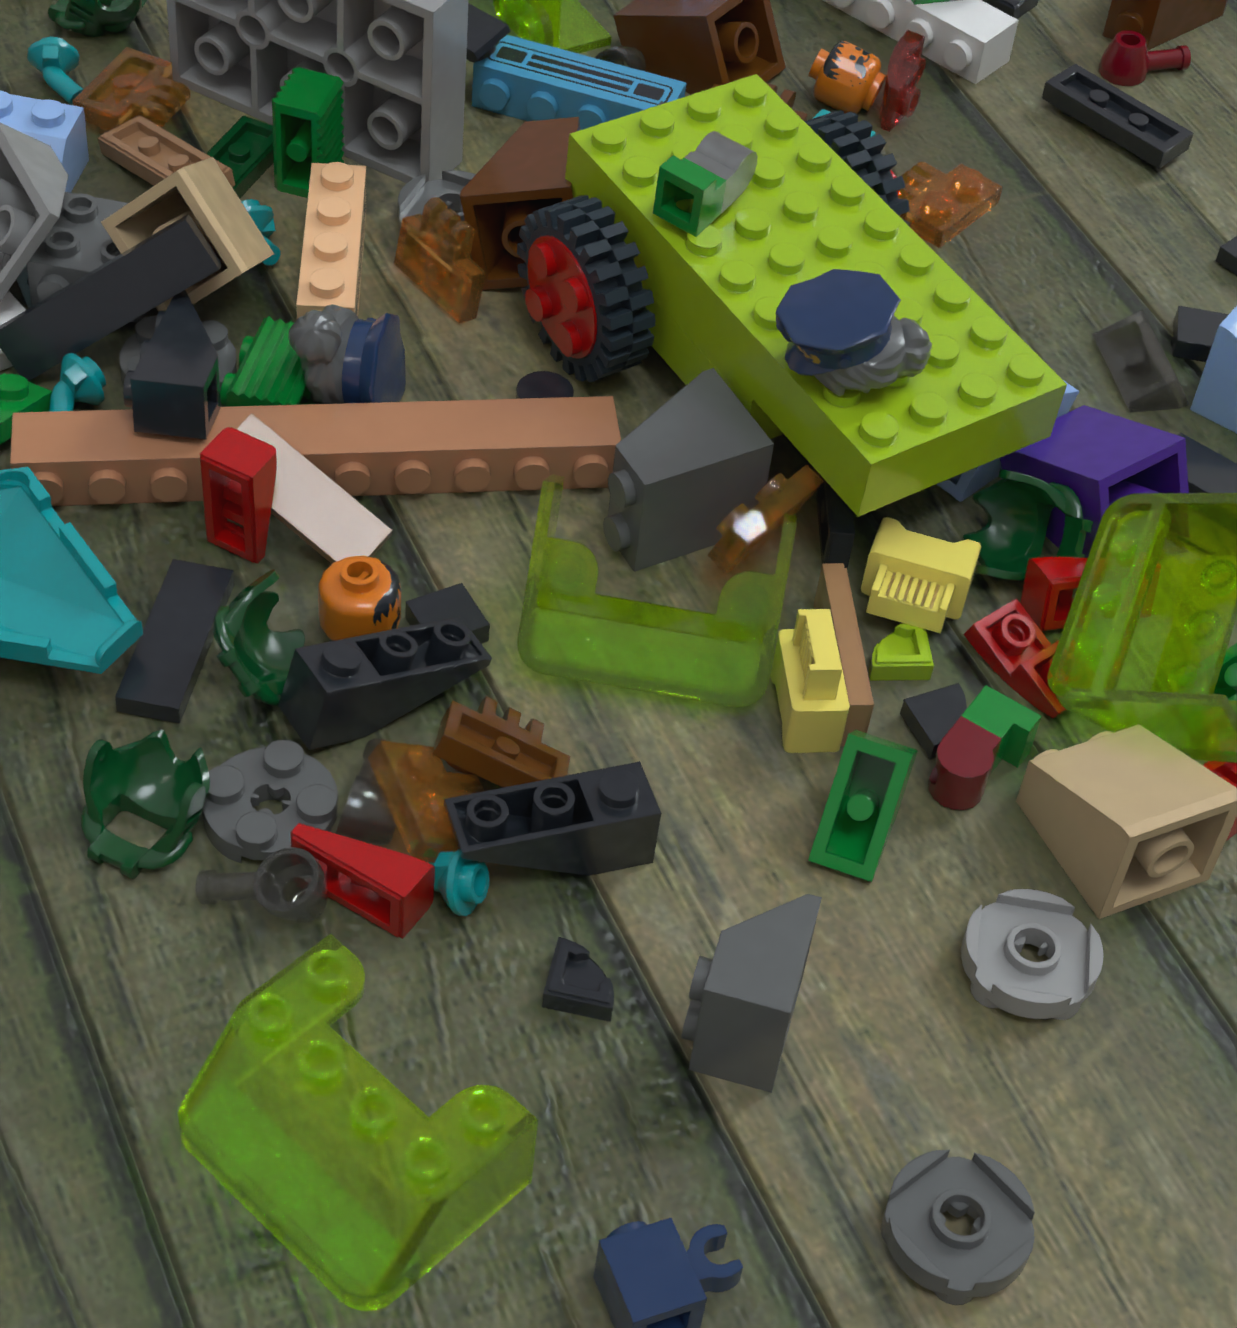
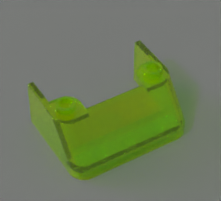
(644, 644)

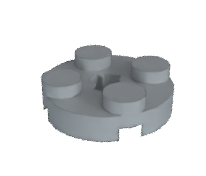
(1026, 987)

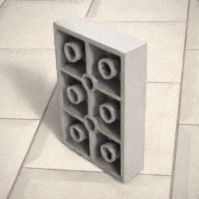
(395, 58)

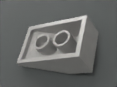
(30, 200)

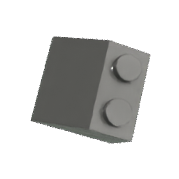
(749, 994)

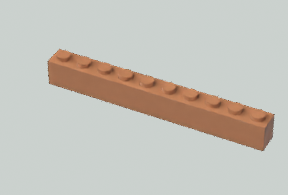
(358, 445)

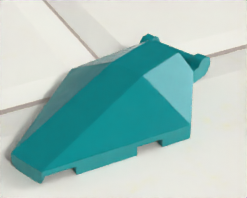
(53, 590)

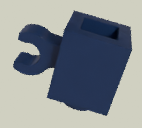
(652, 1278)

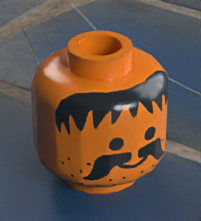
(847, 77)
(358, 598)

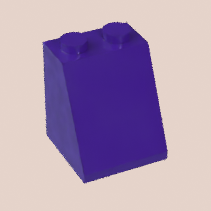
(1101, 462)

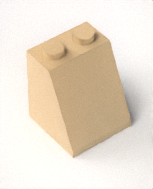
(214, 208)
(1128, 816)

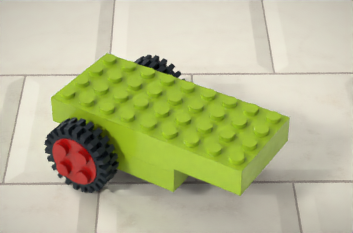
(821, 199)

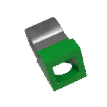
(710, 176)

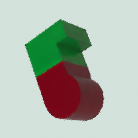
(975, 745)

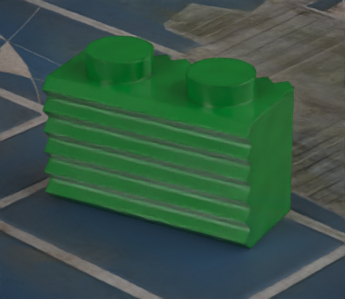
(306, 128)
(267, 370)

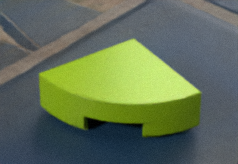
(902, 656)

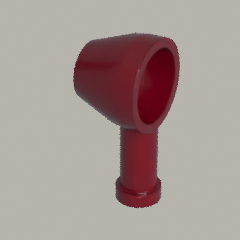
(1128, 61)

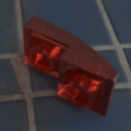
(903, 73)

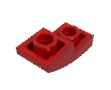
(1018, 654)

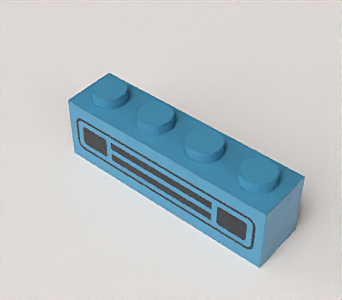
(553, 83)

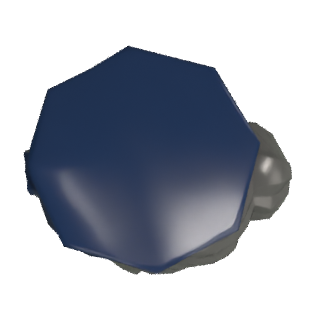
(848, 334)
(350, 356)

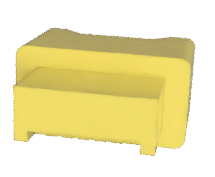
(918, 576)
(810, 684)

